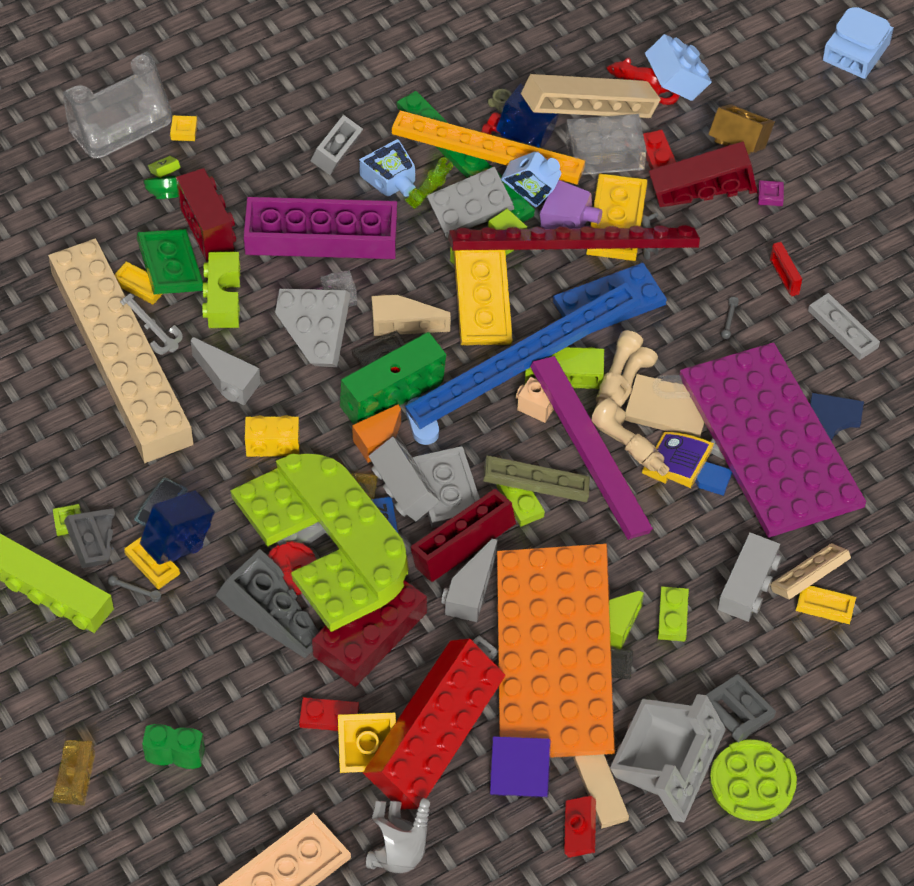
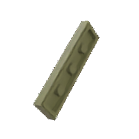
(536, 478)

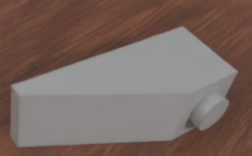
(229, 374)
(470, 585)

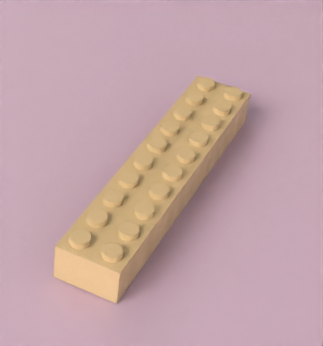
(121, 351)

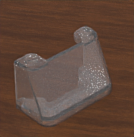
(119, 112)

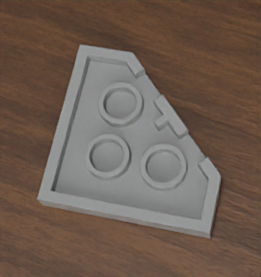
(315, 322)

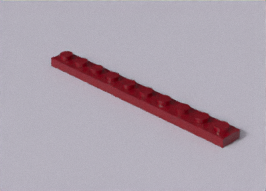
(566, 238)

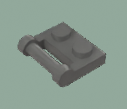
(744, 703)

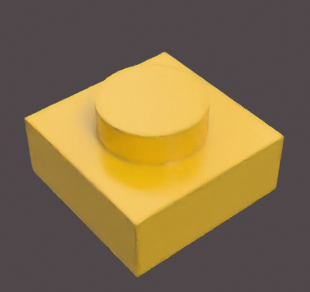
(184, 128)

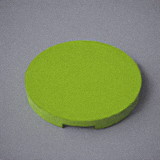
(753, 780)

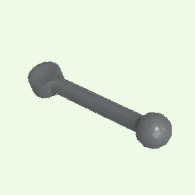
(733, 302)
(155, 595)

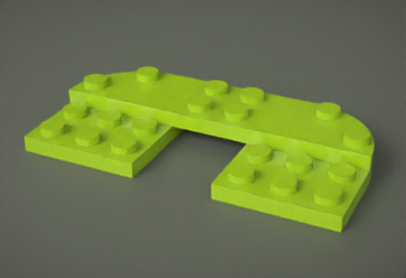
(370, 556)

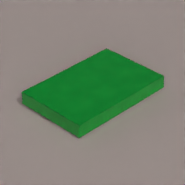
(170, 261)

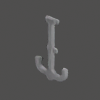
(169, 343)

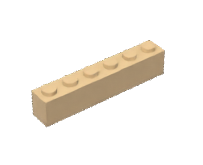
(589, 96)

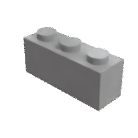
(403, 479)
(750, 577)

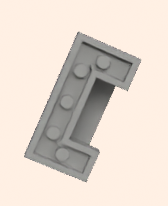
(670, 750)

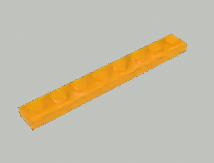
(478, 143)

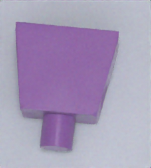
(568, 208)

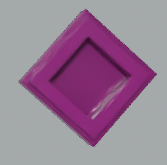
(770, 193)

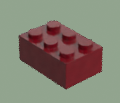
(205, 213)

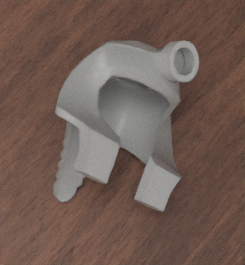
(403, 840)

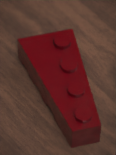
(705, 175)

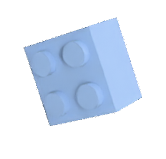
(678, 67)

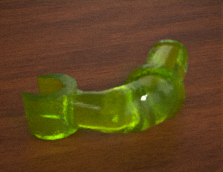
(434, 179)

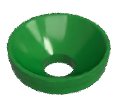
(162, 187)

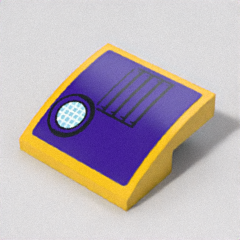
(684, 457)

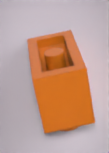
(376, 430)

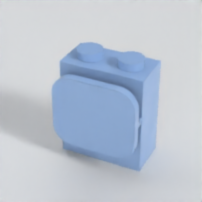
(858, 42)

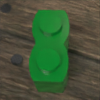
(168, 746)

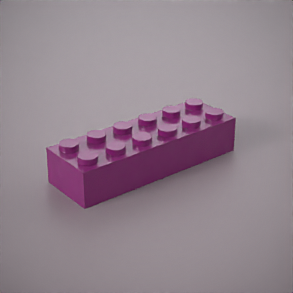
(320, 228)

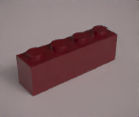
(463, 535)

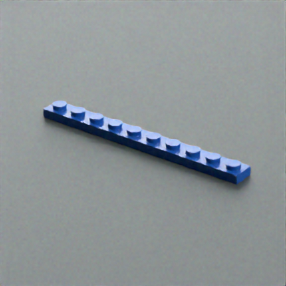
(521, 355)

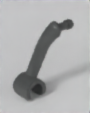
(646, 224)

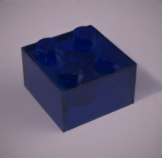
(524, 125)
(177, 527)

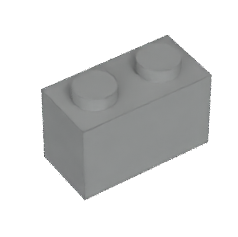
(336, 145)

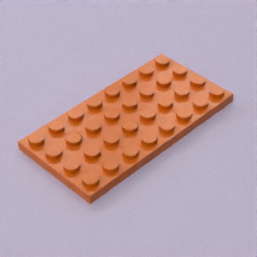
(556, 648)

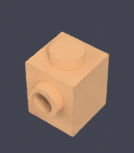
(533, 400)

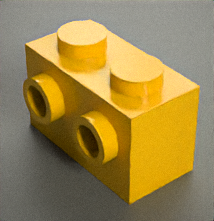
(272, 436)

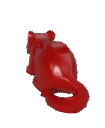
(630, 72)

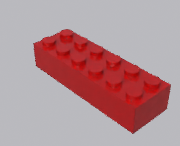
(434, 723)

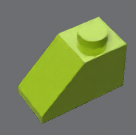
(623, 615)

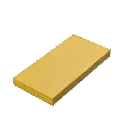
(622, 207)
(483, 297)

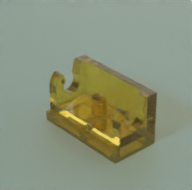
(74, 772)

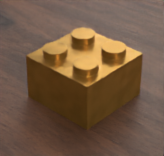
(739, 125)

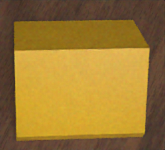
(361, 737)

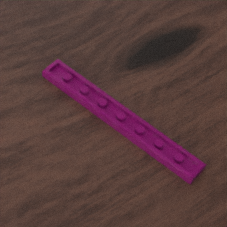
(591, 448)

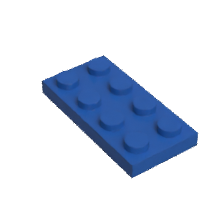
(637, 278)

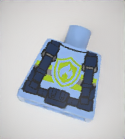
(389, 169)
(532, 177)

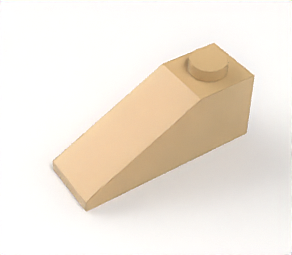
(406, 316)

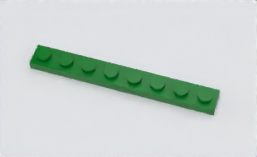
(466, 164)

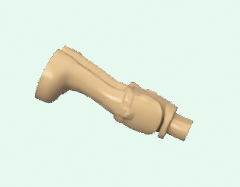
(637, 357)
(609, 420)

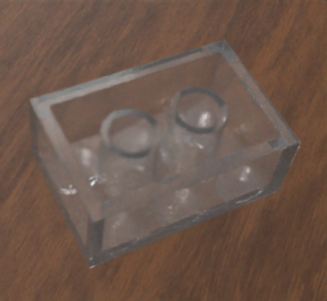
(607, 143)

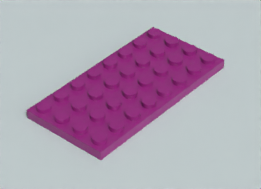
(772, 440)

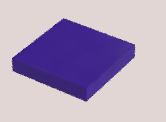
(520, 767)

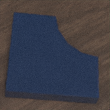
(836, 413)

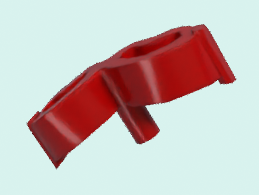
(491, 124)

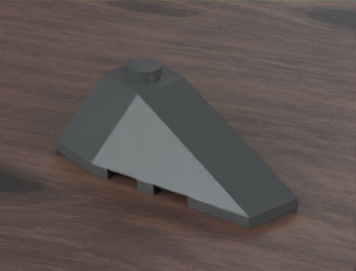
(265, 601)

